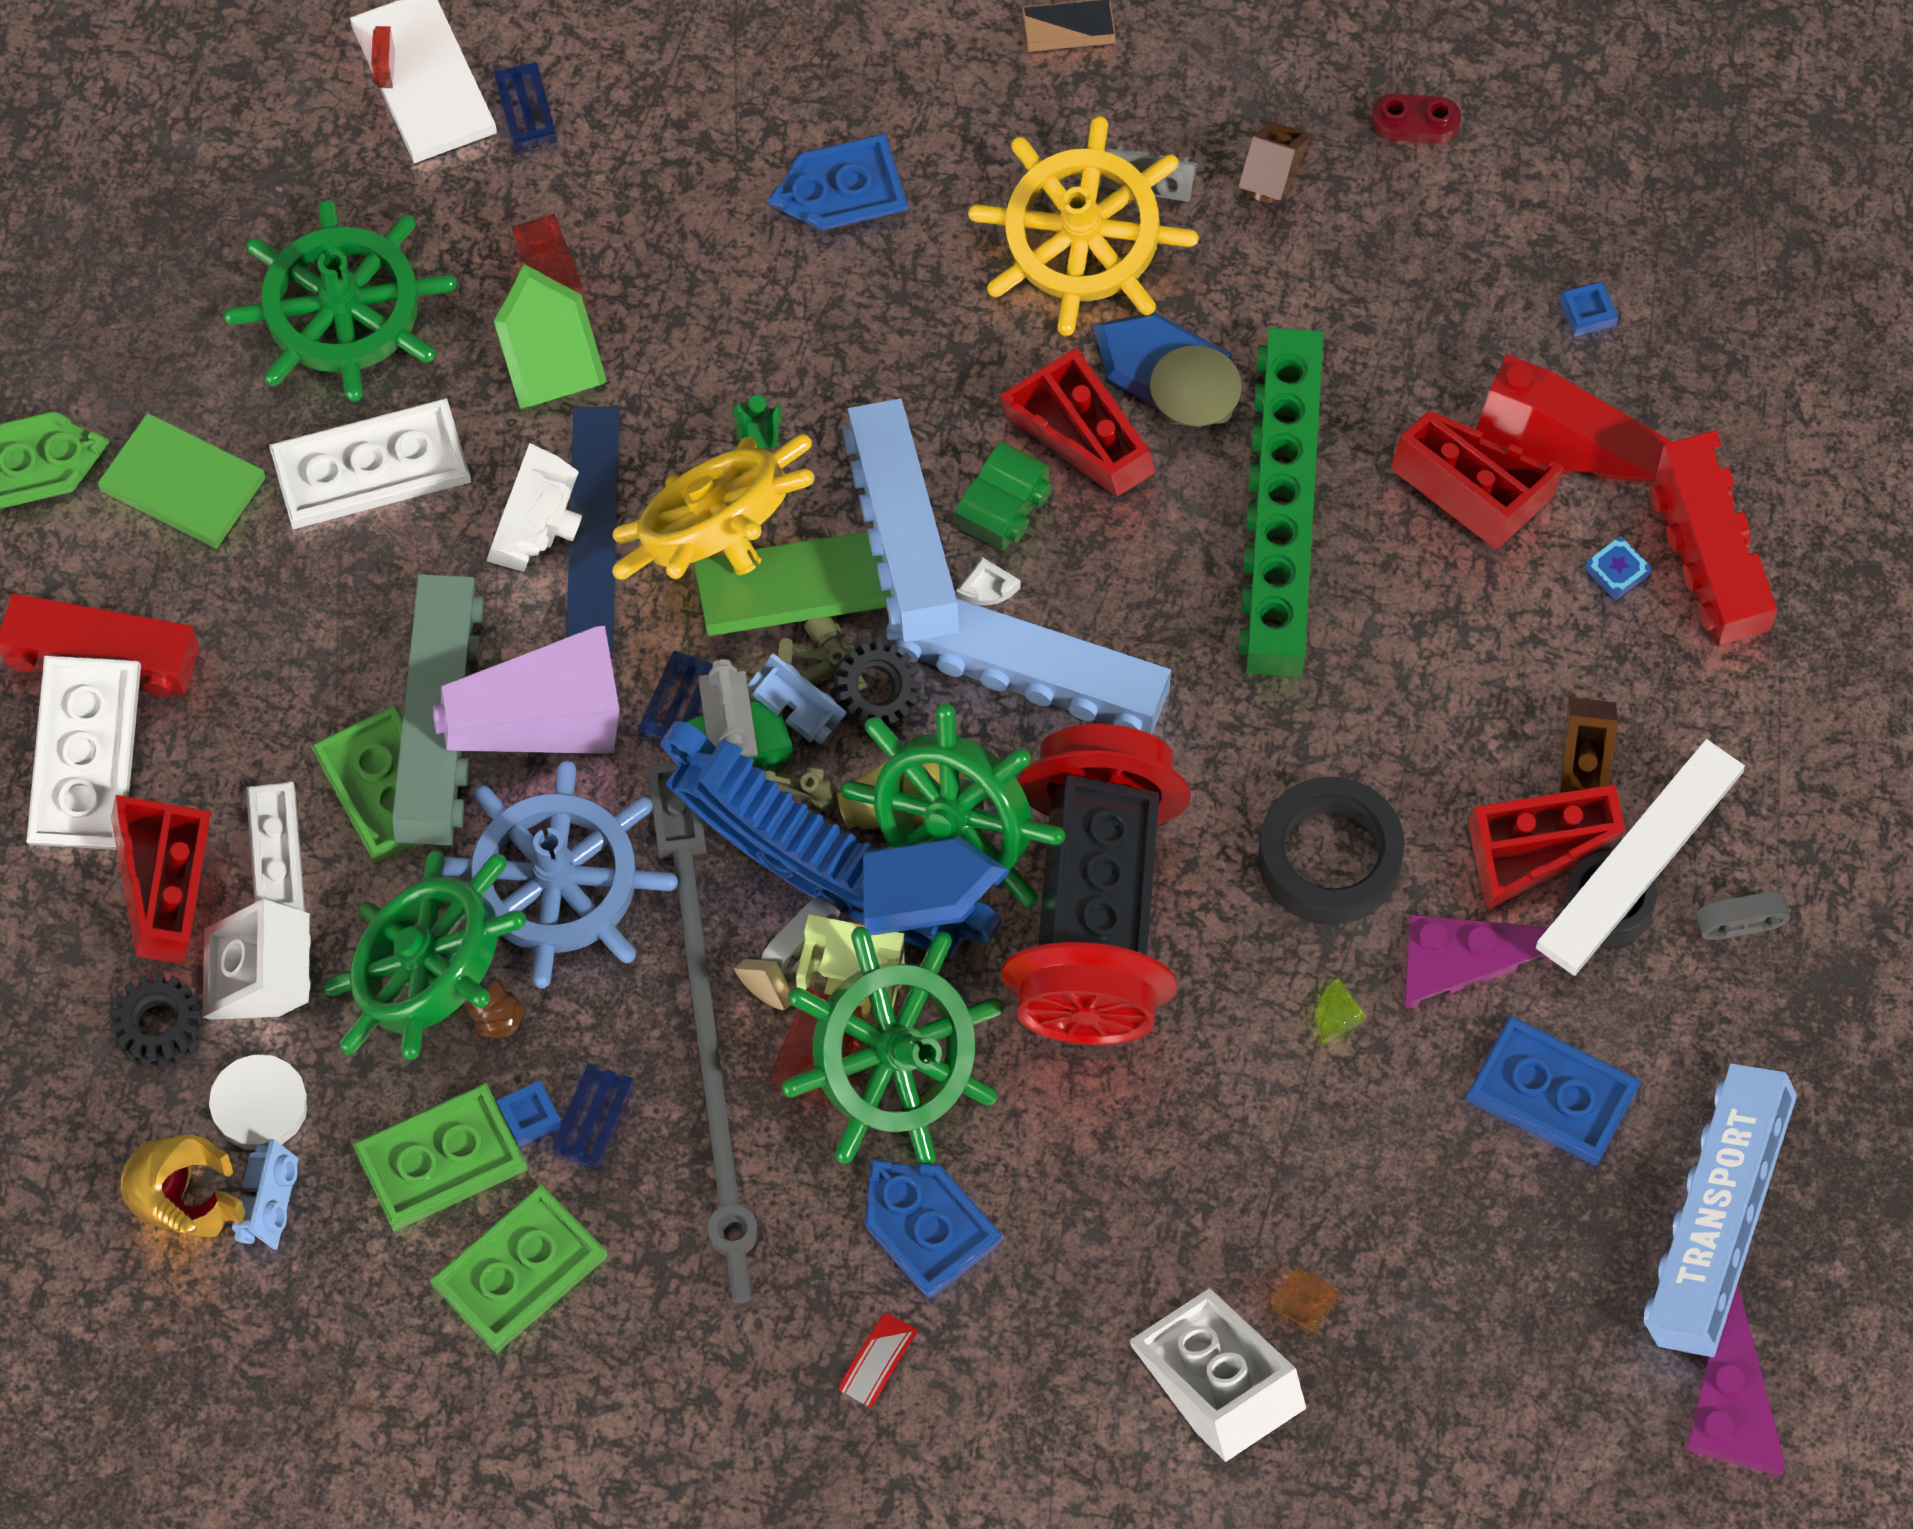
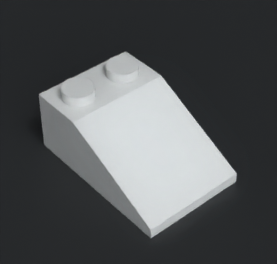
(1220, 1374)

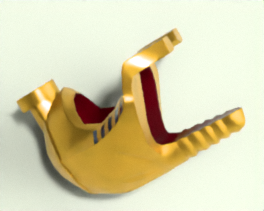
(159, 1176)

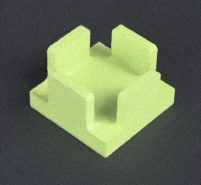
(831, 953)

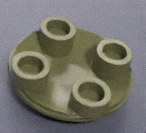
(1195, 386)

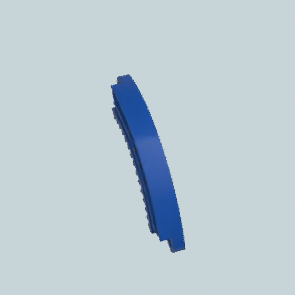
(784, 835)

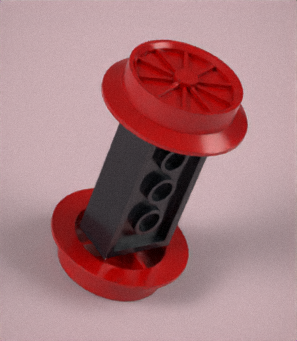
(1091, 961)

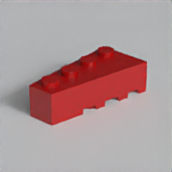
(1712, 539)

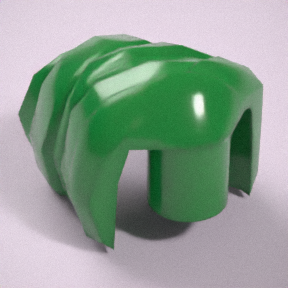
(758, 421)

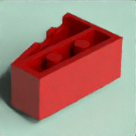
(1080, 422)
(1474, 479)
(1540, 838)
(160, 871)

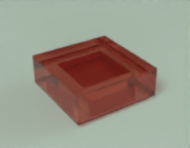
(383, 57)

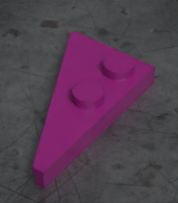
(1456, 952)
(1733, 1407)

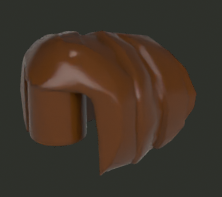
(500, 1016)

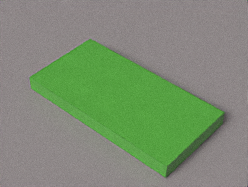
(791, 584)

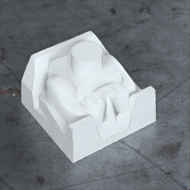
(535, 510)

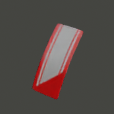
(877, 1359)

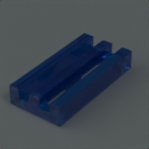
(532, 135)
(693, 665)
(607, 1080)

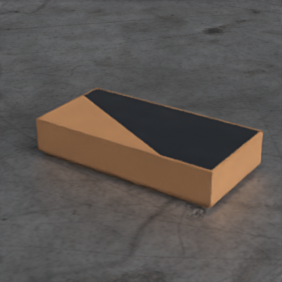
(1068, 25)

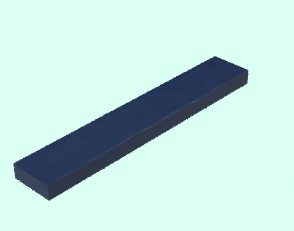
(596, 499)

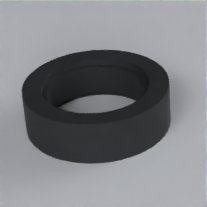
(1339, 797)

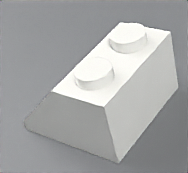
(256, 962)

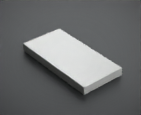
(433, 87)
(369, 463)
(82, 750)

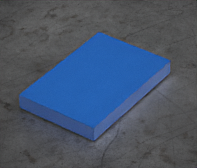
(1553, 1090)

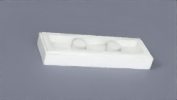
(275, 844)

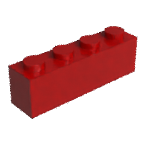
(61, 629)

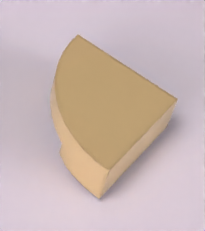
(765, 981)

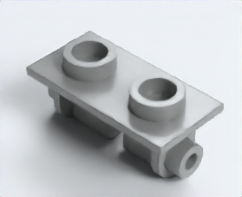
(1174, 186)
(727, 707)

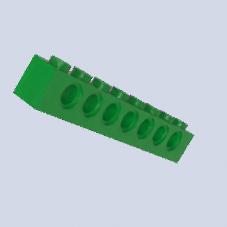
(1282, 648)

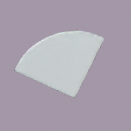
(987, 585)

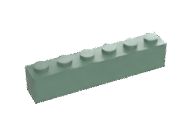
(439, 654)

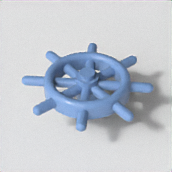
(557, 871)

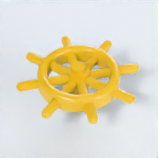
(1083, 225)
(714, 509)

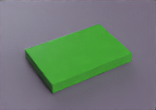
(181, 480)
(363, 774)
(440, 1157)
(518, 1268)

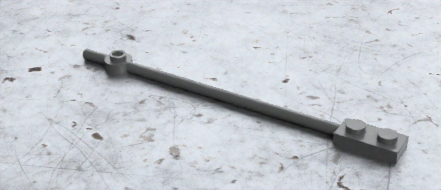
(682, 836)

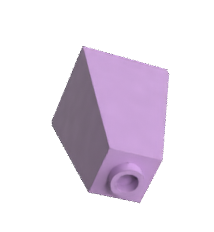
(537, 702)

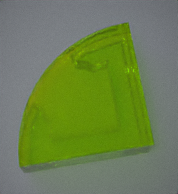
(1336, 1012)

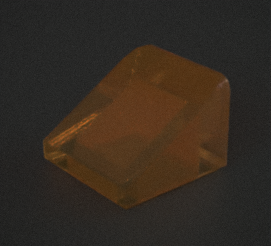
(1305, 1299)

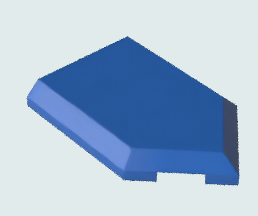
(842, 184)
(1135, 345)
(925, 884)
(926, 1223)

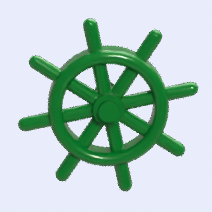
(340, 299)
(954, 805)
(423, 954)
(893, 1047)

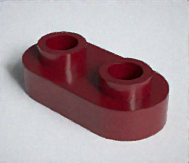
(1416, 118)

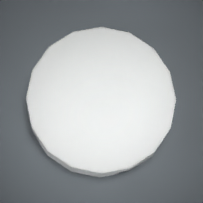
(258, 1101)

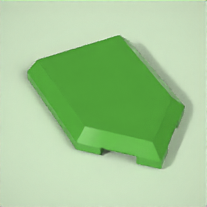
(546, 340)
(44, 457)

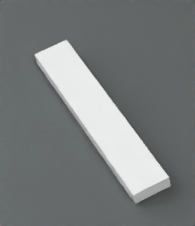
(1640, 857)

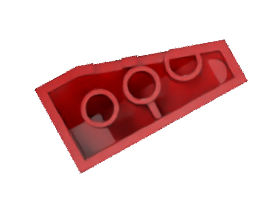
(1566, 425)

